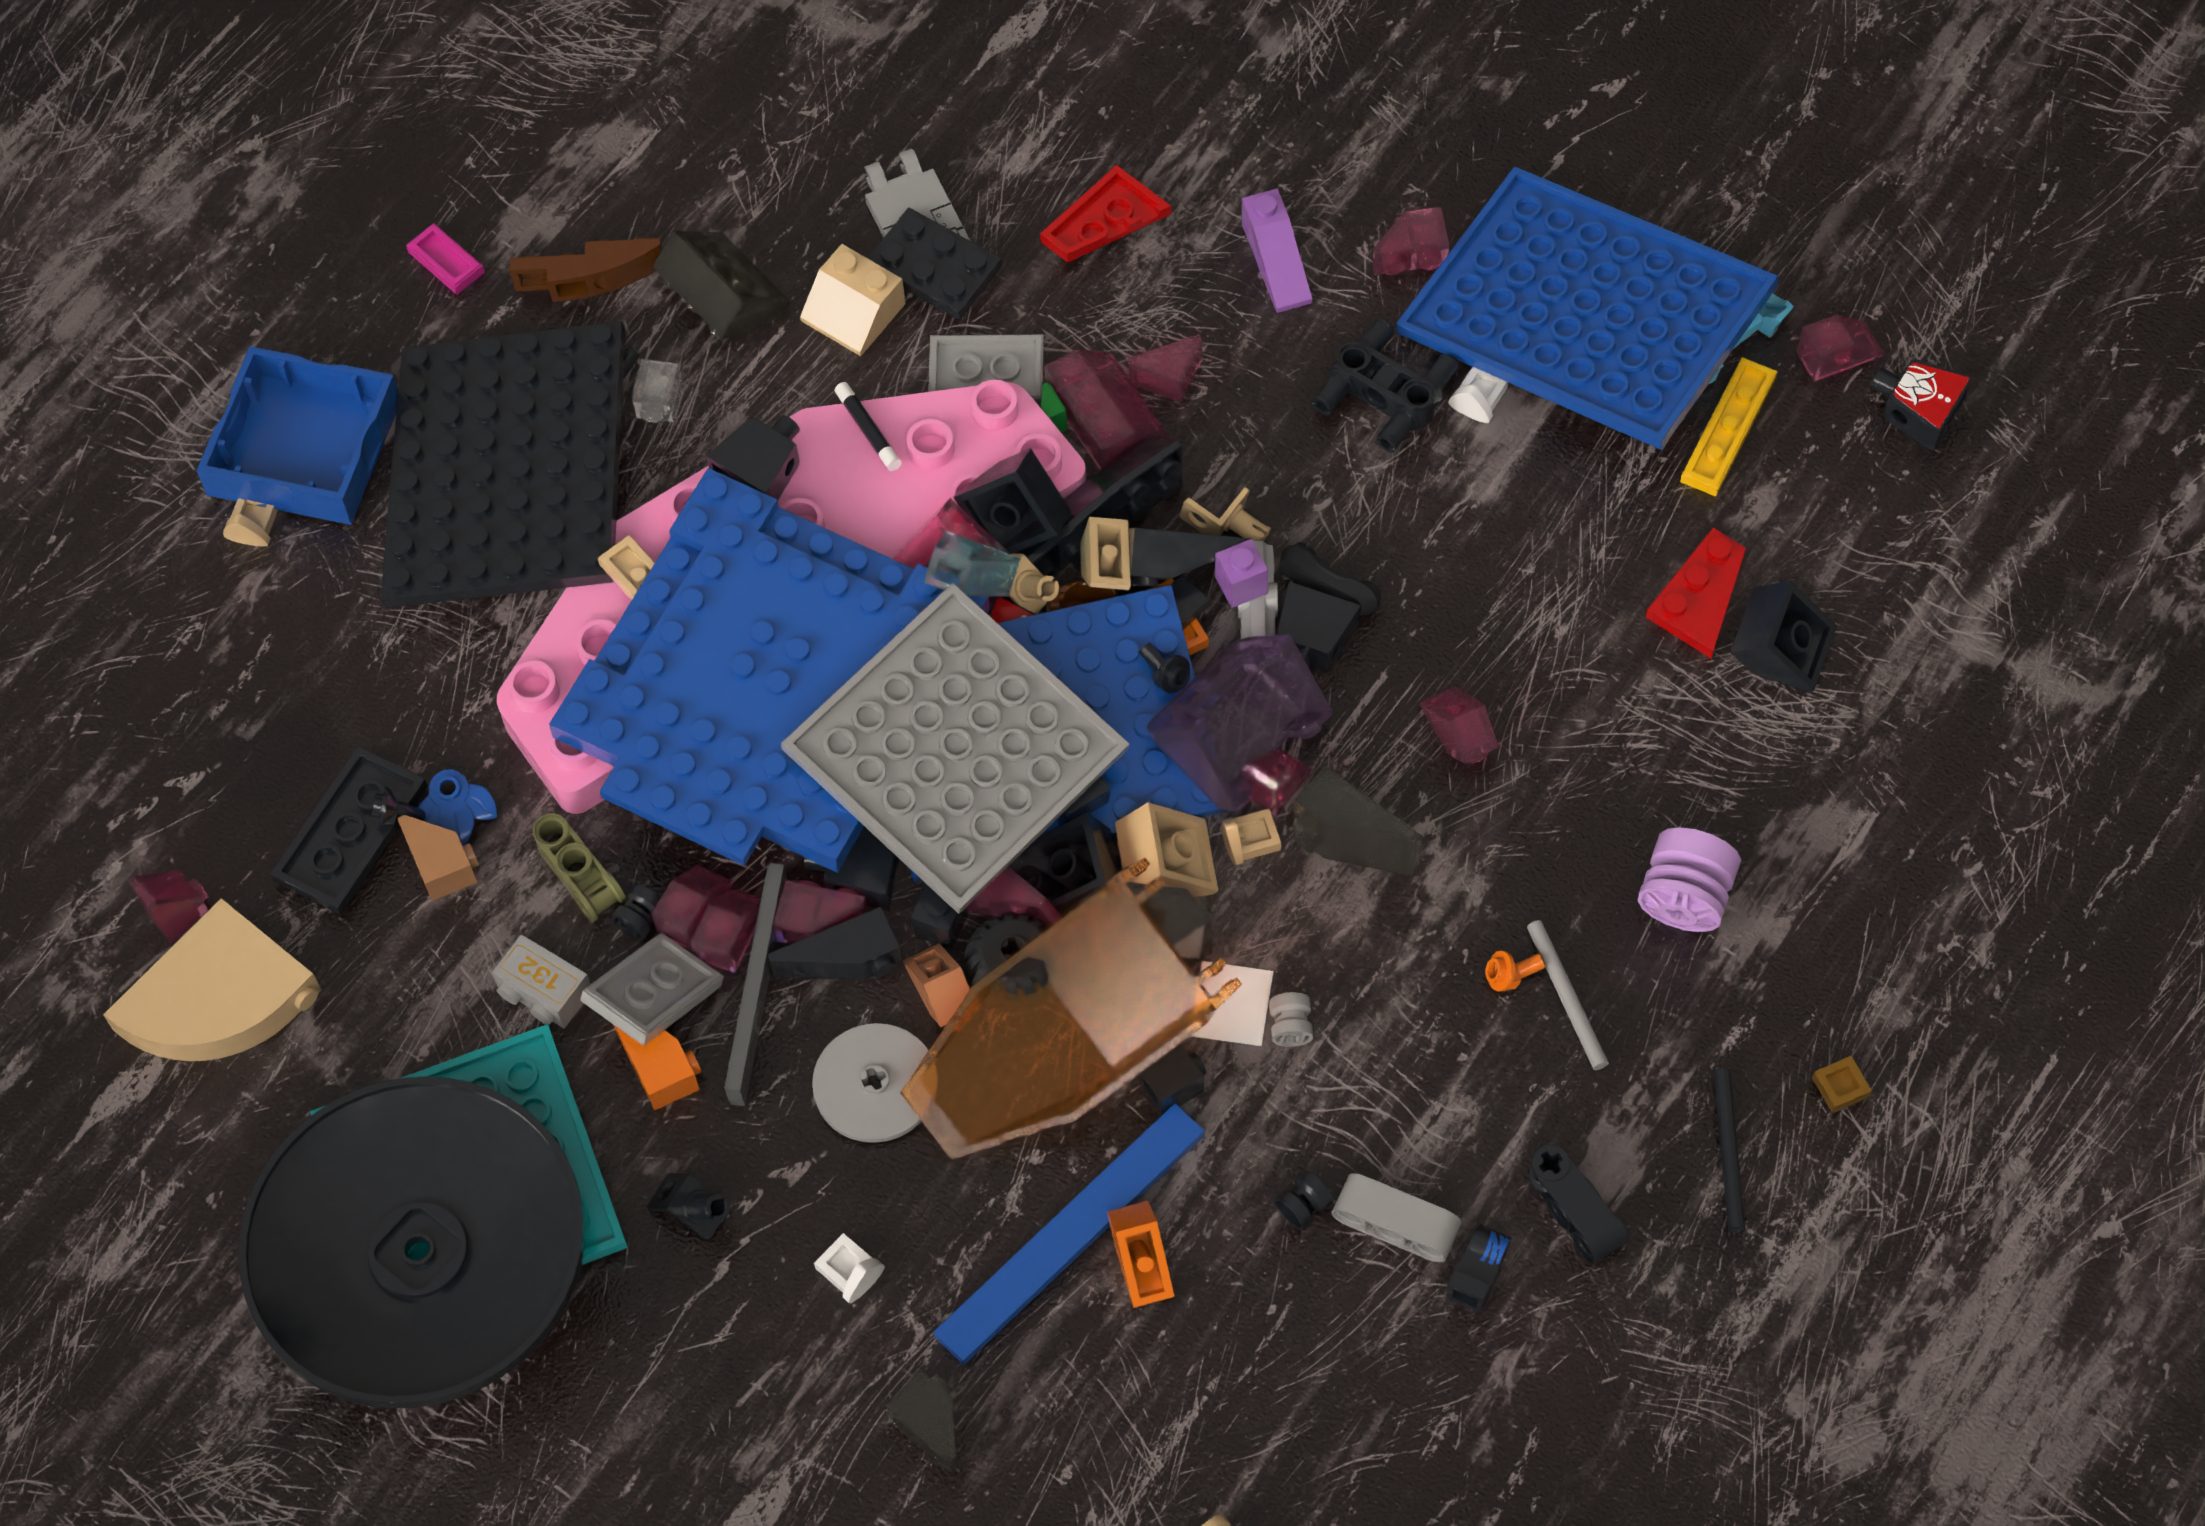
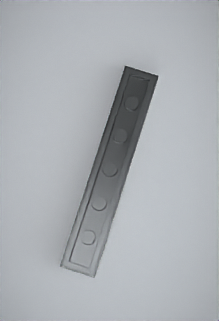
(755, 989)

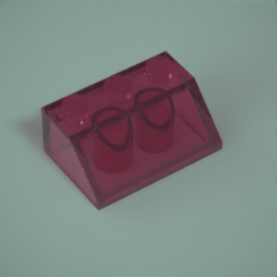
(1102, 404)

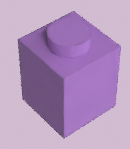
(1241, 573)

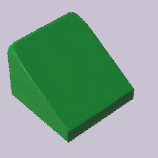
(1053, 407)

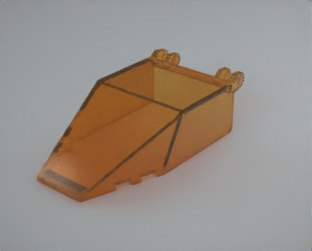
(1050, 1056)

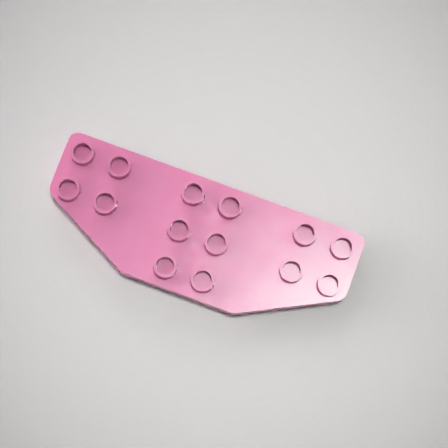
(839, 485)

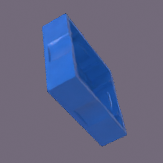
(299, 435)

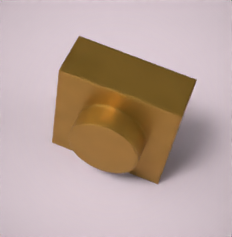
(1841, 1084)

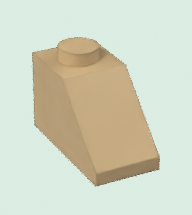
(1106, 553)

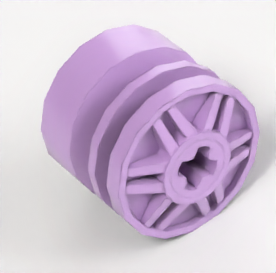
(1689, 879)

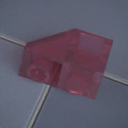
(1412, 243)
(812, 909)

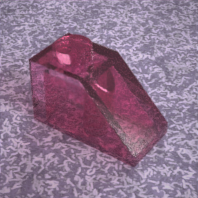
(1836, 346)
(1460, 724)
(170, 901)
(686, 902)
(727, 929)

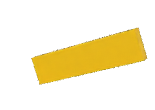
(1728, 426)

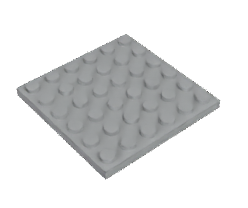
(955, 747)

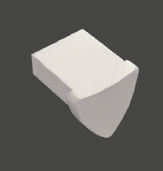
(1478, 395)
(849, 1268)

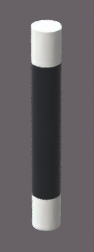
(868, 426)

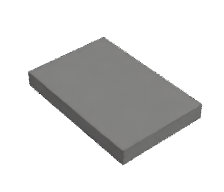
(972, 359)
(652, 988)

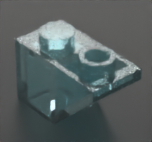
(971, 567)

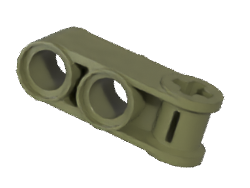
(591, 886)

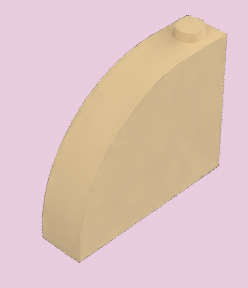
(214, 992)

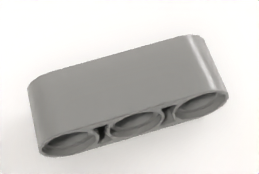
(1396, 1217)

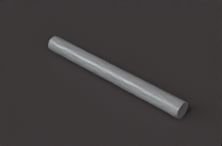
(1567, 995)

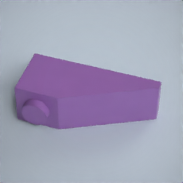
(1275, 250)

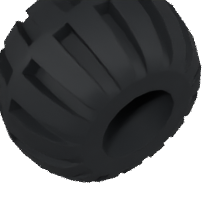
(998, 940)

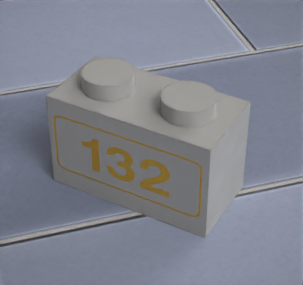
(540, 982)

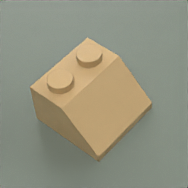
(853, 300)
(1173, 845)

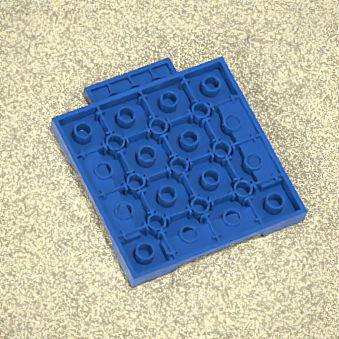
(725, 658)

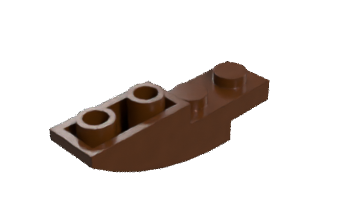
(600, 270)

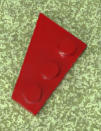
(1104, 214)
(1700, 592)

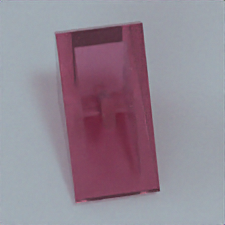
(1168, 368)
(1275, 779)

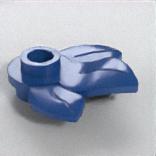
(460, 808)

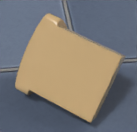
(250, 523)
(1250, 836)

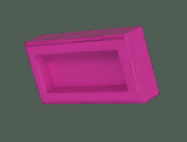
(445, 259)

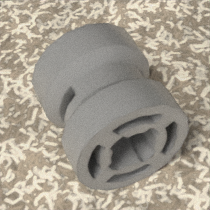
(1291, 1020)

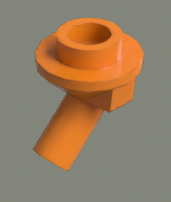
(1505, 974)

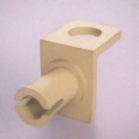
(1233, 518)
(1031, 588)

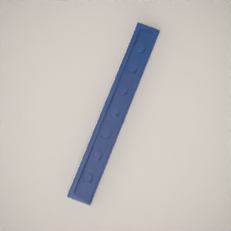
(1068, 1234)

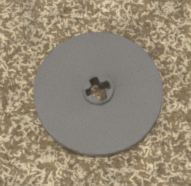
(843, 1085)

